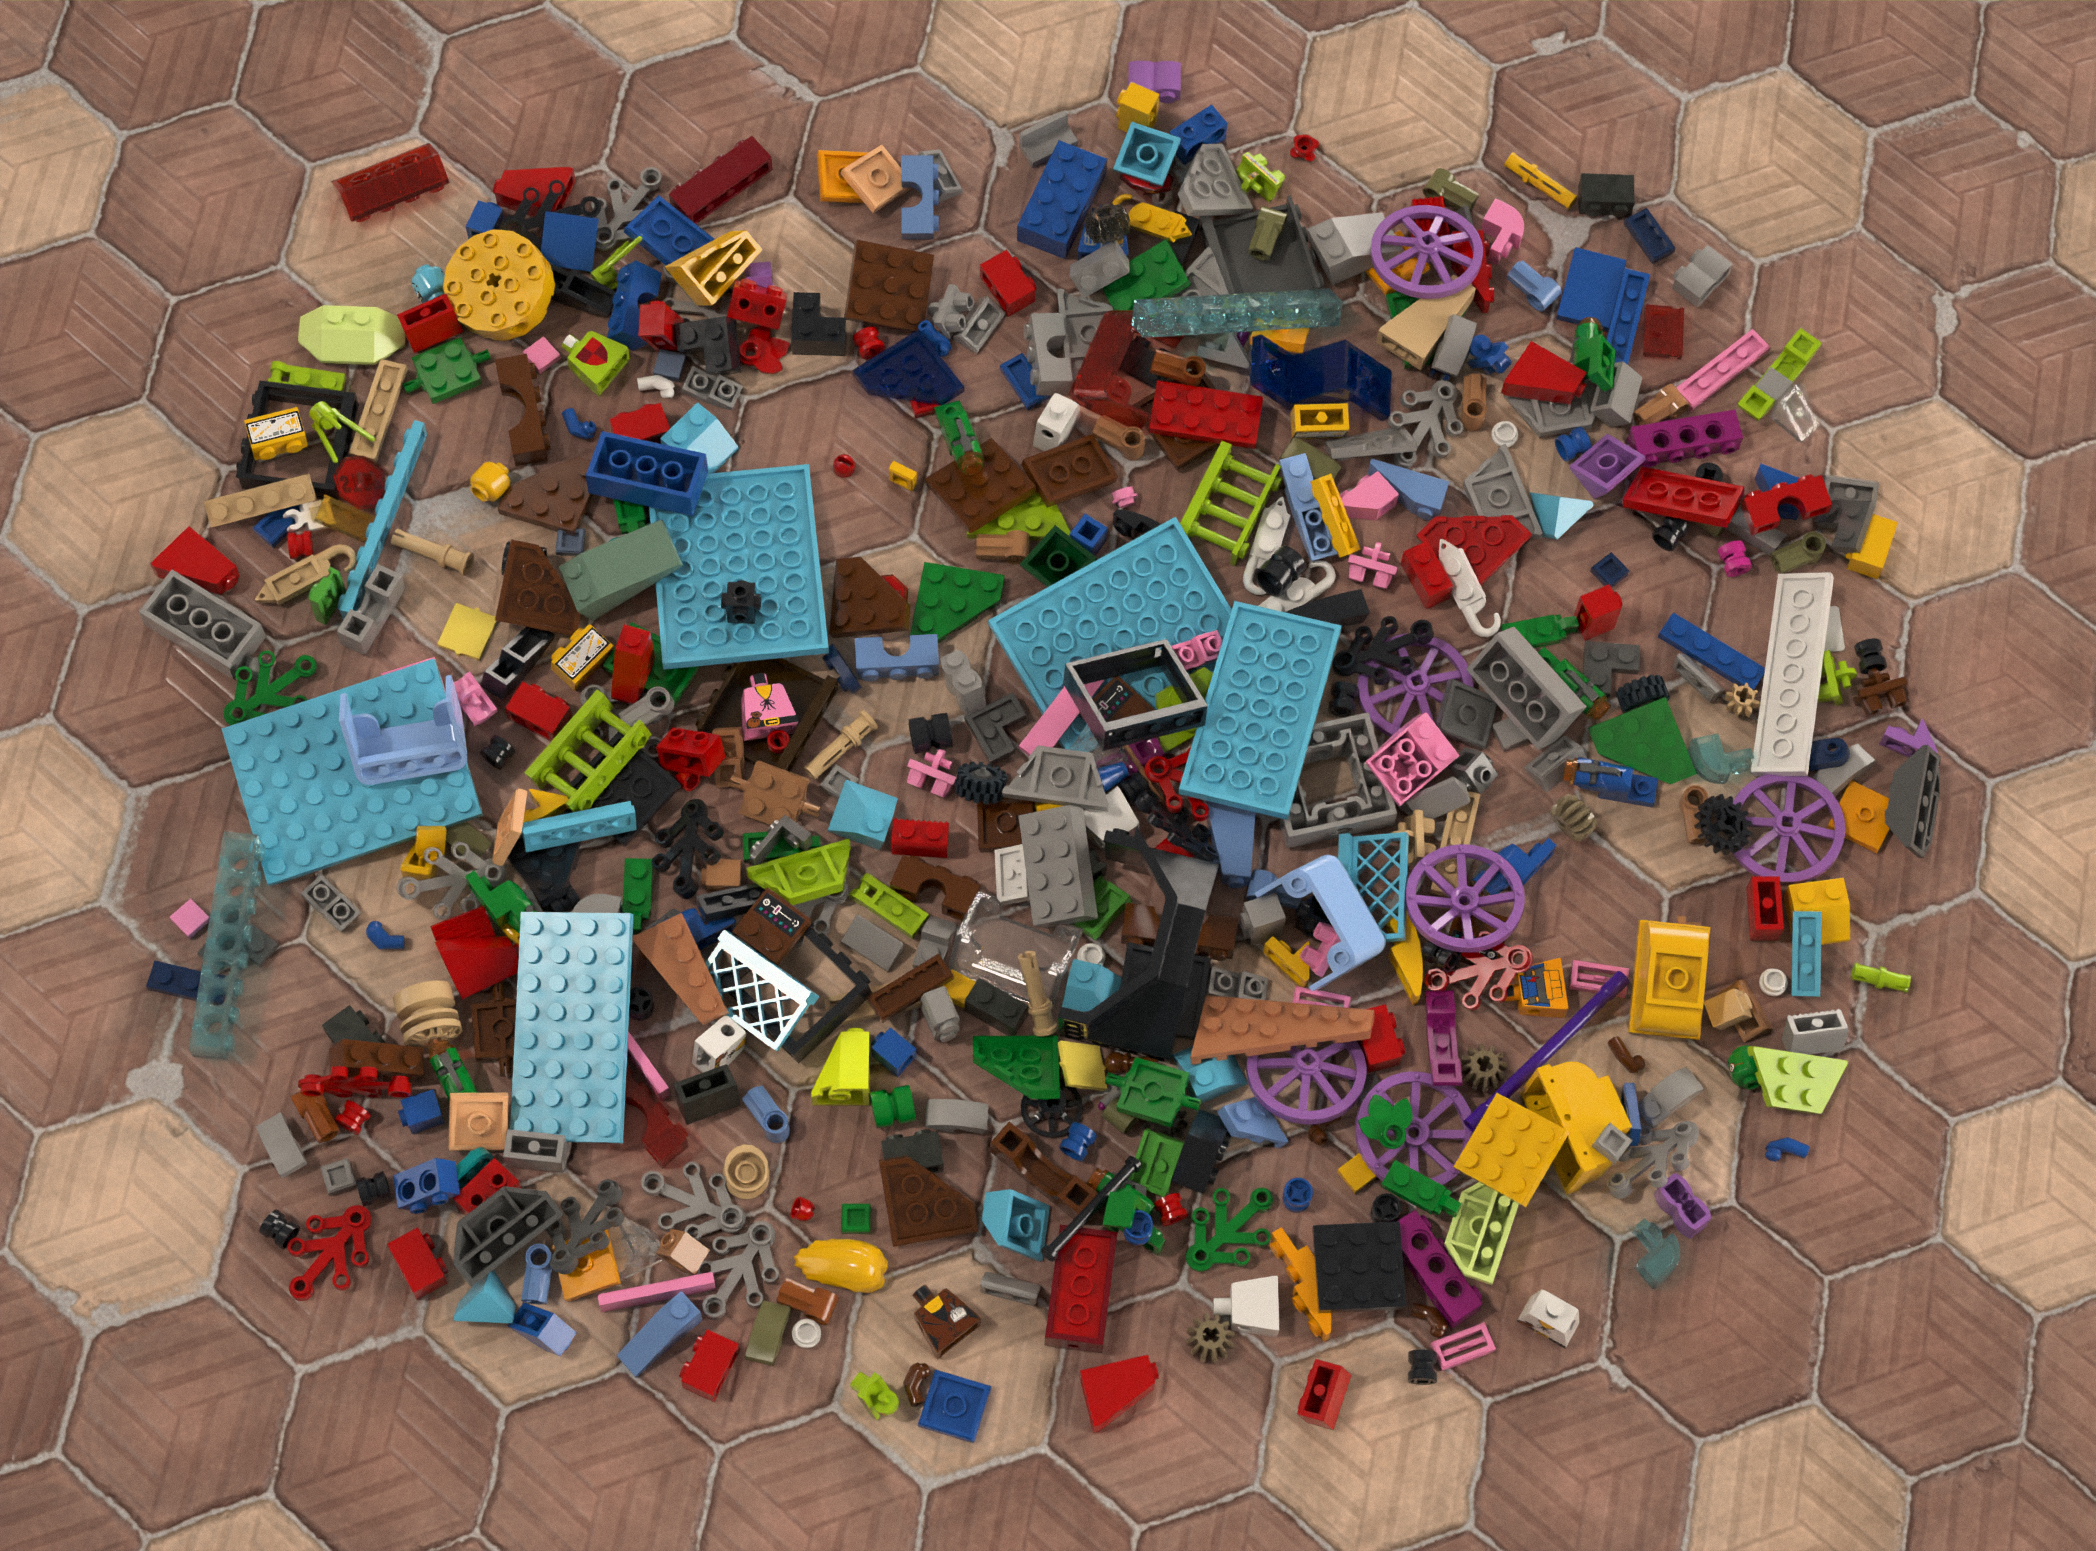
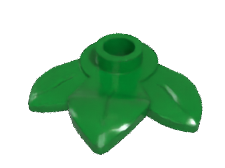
(1384, 1118)

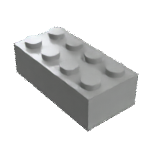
(202, 624)
(1526, 688)
(1058, 866)

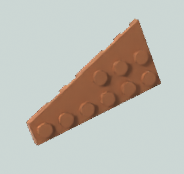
(1267, 1027)

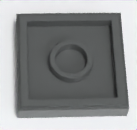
(1466, 714)

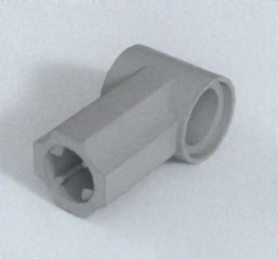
(645, 710)

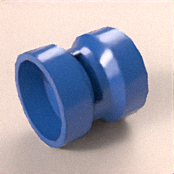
(1574, 443)
(1078, 1140)
(1299, 1190)
(1142, 1225)

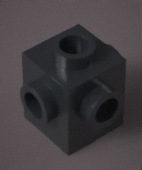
(741, 602)
(1309, 915)

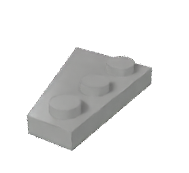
(1371, 443)

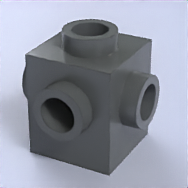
(1474, 770)

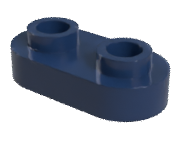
(846, 679)
(1822, 757)

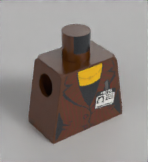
(943, 1319)

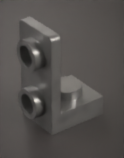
(794, 836)

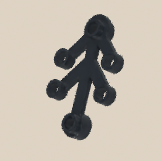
(538, 220)
(1380, 650)
(692, 815)
(1178, 830)

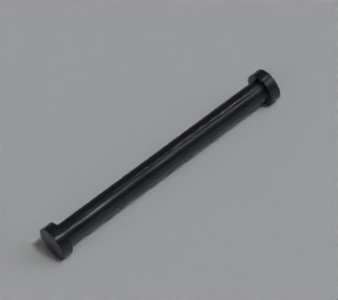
(1050, 1251)

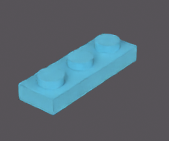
(1806, 953)

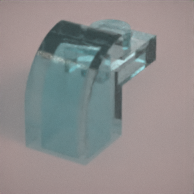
(1713, 763)
(1662, 1255)

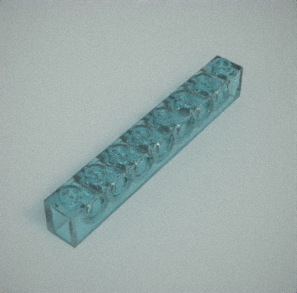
(1236, 312)
(233, 848)

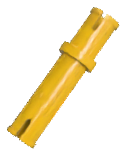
(1515, 163)

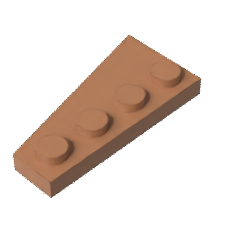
(679, 961)

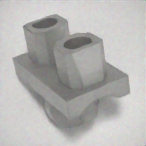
(948, 311)

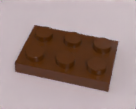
(1069, 470)

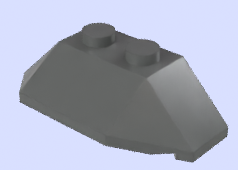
(1915, 800)
(500, 1229)

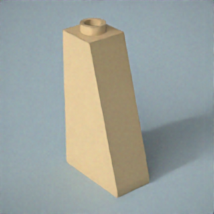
(1420, 327)

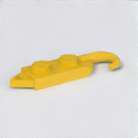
(1155, 220)

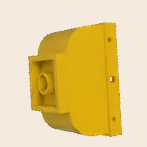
(1669, 979)
(1584, 1107)

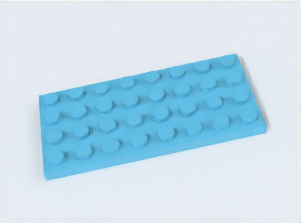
(1260, 710)
(572, 1025)

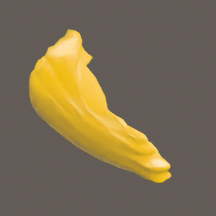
(843, 1264)

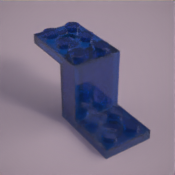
(1321, 376)

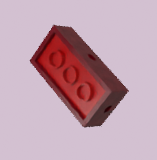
(1081, 1291)

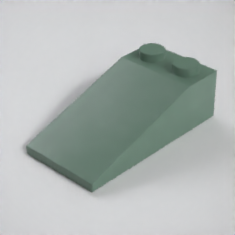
(620, 569)

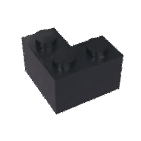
(814, 333)
(716, 339)
(1202, 1148)

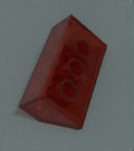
(391, 182)

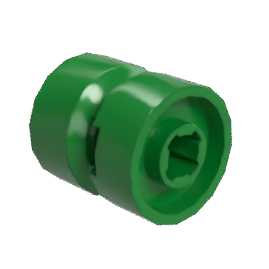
(892, 1106)

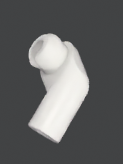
(657, 382)

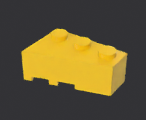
(714, 266)

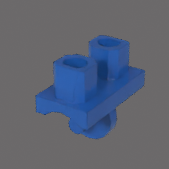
(1488, 355)

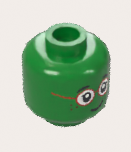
(1743, 1068)

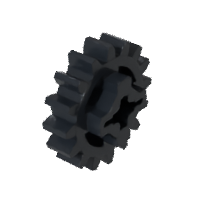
(1723, 824)

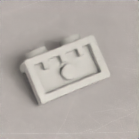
(1011, 875)

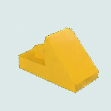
(547, 805)
(1290, 964)

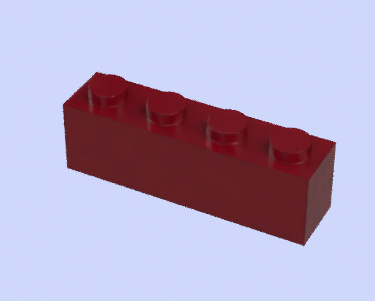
(721, 180)

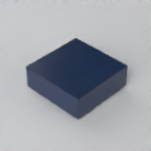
(1609, 570)

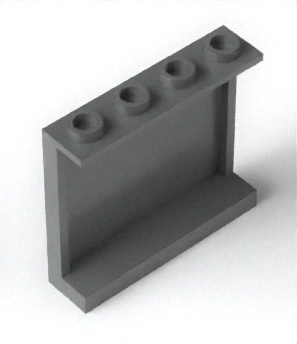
(1289, 265)

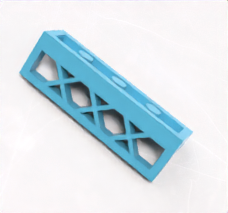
(579, 826)

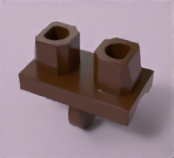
(1878, 689)

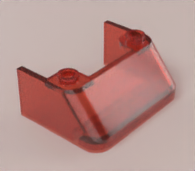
(1096, 381)

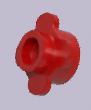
(1304, 141)

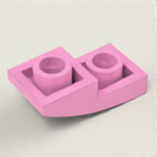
(1199, 650)

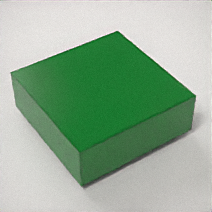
(856, 1219)

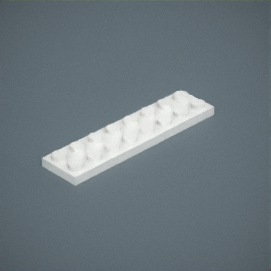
(1792, 674)

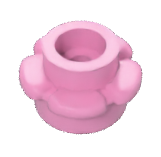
(1124, 497)

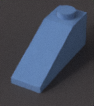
(1416, 491)
(660, 1334)

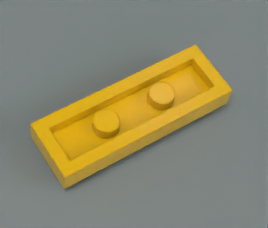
(1335, 515)

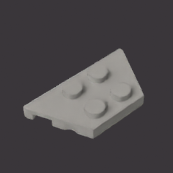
(1204, 278)
(1080, 323)
(1556, 418)
(1499, 491)
(1059, 779)

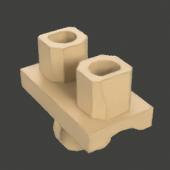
(1417, 828)

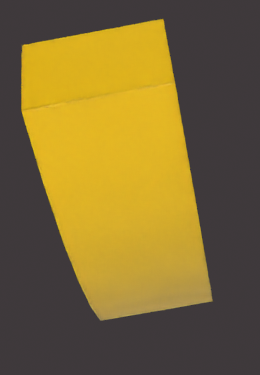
(1407, 959)

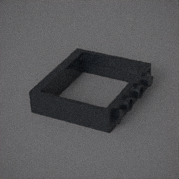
(303, 395)
(1142, 726)
(832, 1019)

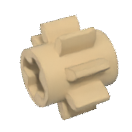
(1745, 693)

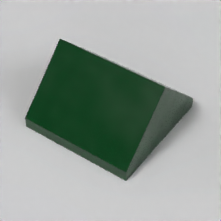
(1056, 558)

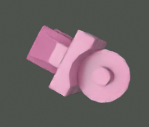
(1383, 571)
(474, 700)
(919, 772)
(1316, 958)

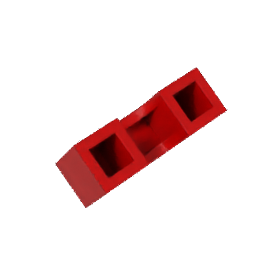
(1807, 495)

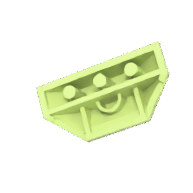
(351, 334)
(1480, 1232)

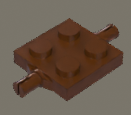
(495, 1029)

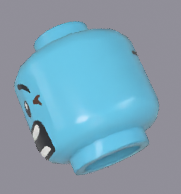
(428, 282)

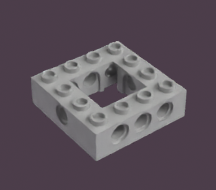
(1367, 811)

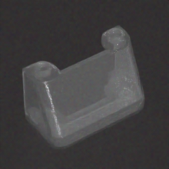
(990, 947)

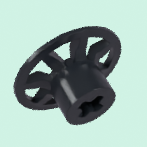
(1052, 1110)

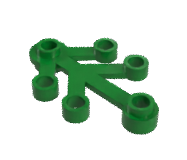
(266, 693)
(1226, 1232)

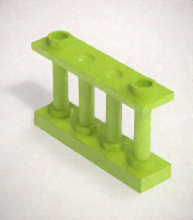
(1213, 483)
(571, 737)

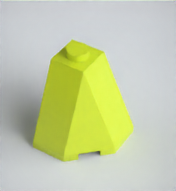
(846, 1072)

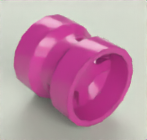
(1734, 558)

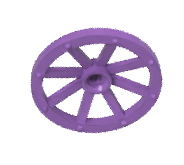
(1426, 248)
(1411, 692)
(1787, 834)
(1464, 894)
(1307, 1074)
(1417, 1124)

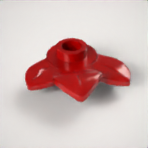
(766, 349)

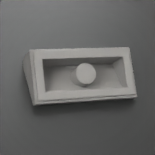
(947, 182)
(979, 324)
(1851, 488)
(1765, 541)
(1697, 677)
(1549, 766)
(1440, 798)
(873, 943)
(1010, 1288)

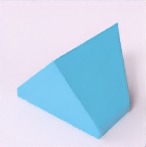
(1557, 513)
(486, 1302)

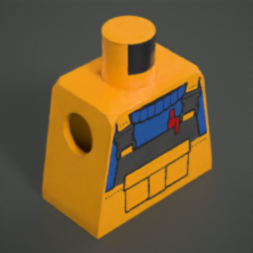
(1540, 990)

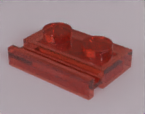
(1663, 331)

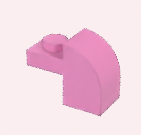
(1506, 226)

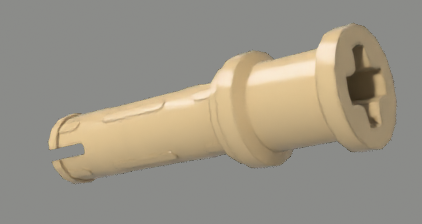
(444, 555)
(849, 737)
(1039, 1005)

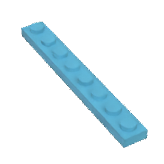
(386, 511)

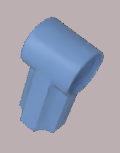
(1538, 290)
(1262, 878)
(767, 1113)
(537, 1277)

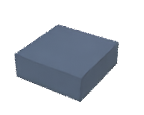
(669, 365)
(569, 545)

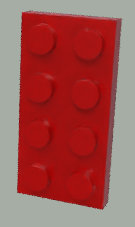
(1205, 414)
(1683, 497)

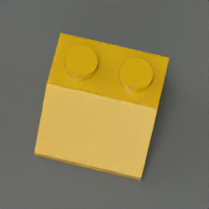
(1823, 896)

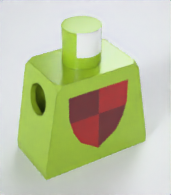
(595, 359)

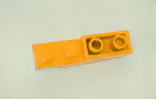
(1302, 1270)

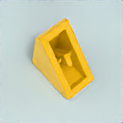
(417, 867)

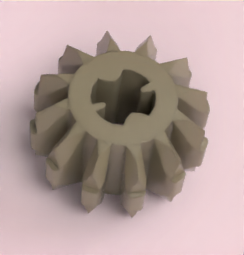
(1573, 817)
(1493, 1073)
(1210, 1328)

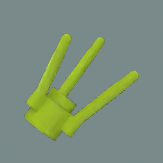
(605, 273)
(327, 418)

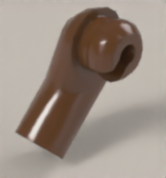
(1622, 1054)
(1317, 1132)
(1433, 1316)
(912, 1381)

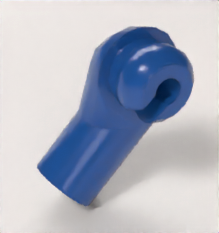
(936, 339)
(577, 428)
(381, 939)
(1785, 1145)

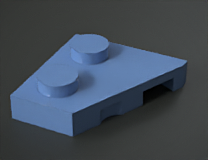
(1252, 1121)

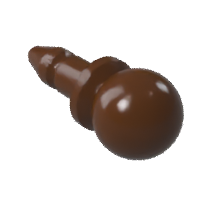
(1118, 1063)

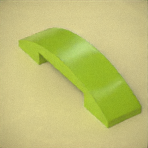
(1790, 364)

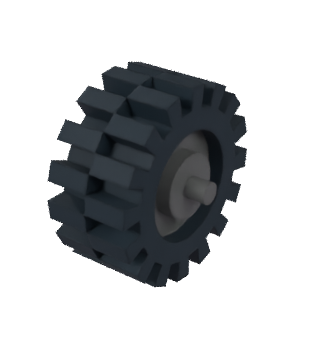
(1641, 692)
(980, 782)

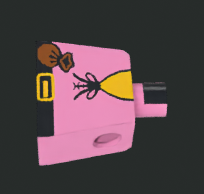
(766, 709)

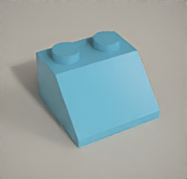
(704, 434)

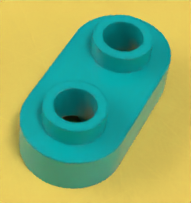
(472, 1165)

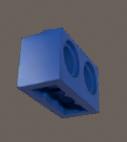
(1202, 128)
(426, 1185)

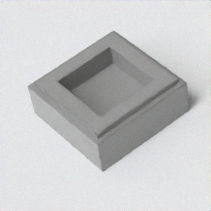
(1774, 384)
(1508, 734)
(835, 780)
(1611, 1143)
(338, 1176)

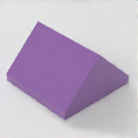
(1605, 465)

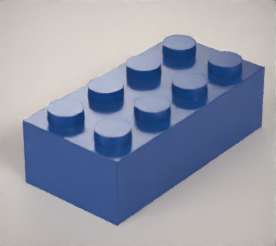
(1061, 199)
(647, 473)

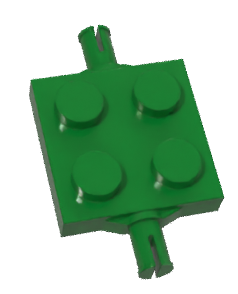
(446, 370)
(1153, 1091)

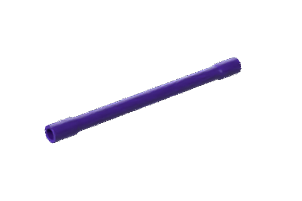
(1558, 1040)

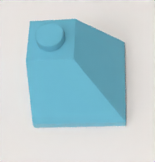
(1146, 154)
(862, 814)
(1089, 985)
(1210, 1077)
(1016, 1222)

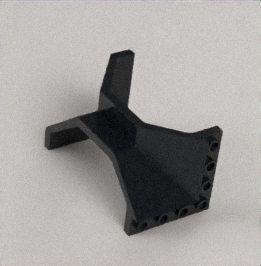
(1147, 1010)

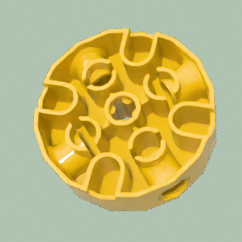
(499, 284)

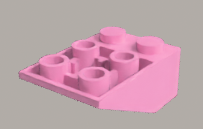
(1411, 758)

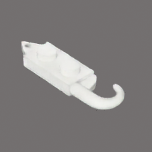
(1266, 542)
(1466, 588)
(1302, 590)

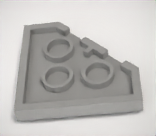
(1213, 185)

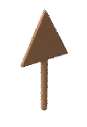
(1153, 786)

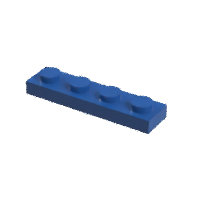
(1627, 313)
(1711, 652)

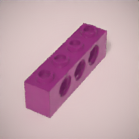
(1669, 433)
(1433, 1284)

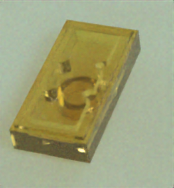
(343, 518)

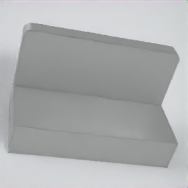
(1041, 139)

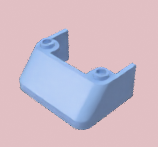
(405, 749)
(1344, 908)

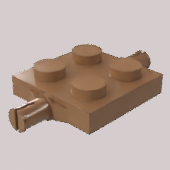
(773, 793)

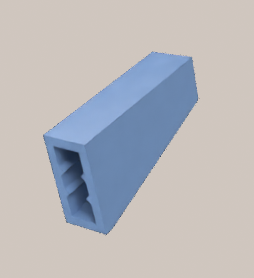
(1233, 839)

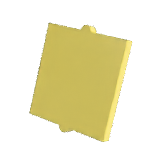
(467, 631)
(1082, 1065)

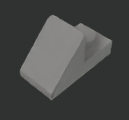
(1233, 354)
(935, 939)

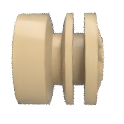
(427, 1013)

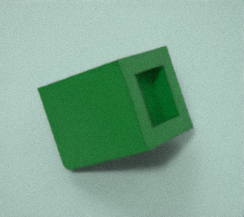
(1121, 1210)

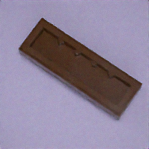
(909, 988)

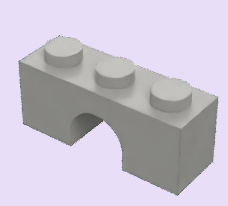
(1048, 372)
(380, 598)

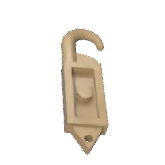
(302, 575)

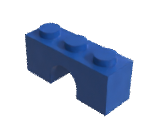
(635, 284)

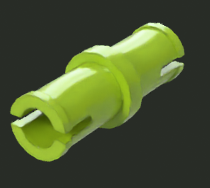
(1880, 977)

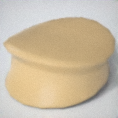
(746, 1172)

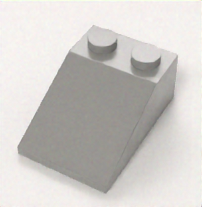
(1345, 245)

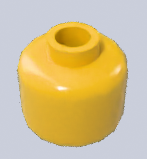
(489, 481)

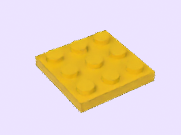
(1511, 1149)

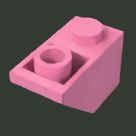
(1370, 498)

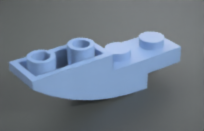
(1306, 508)

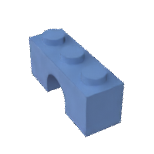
(919, 173)
(875, 663)

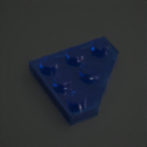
(909, 372)

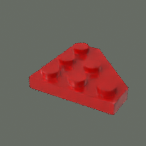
(1485, 540)

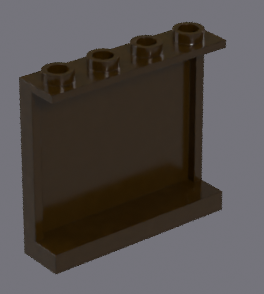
(806, 691)

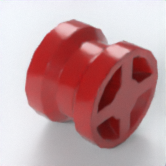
(868, 342)
(300, 544)
(352, 1117)
(1170, 1209)

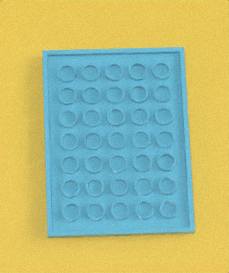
(750, 530)
(1121, 601)
(305, 789)

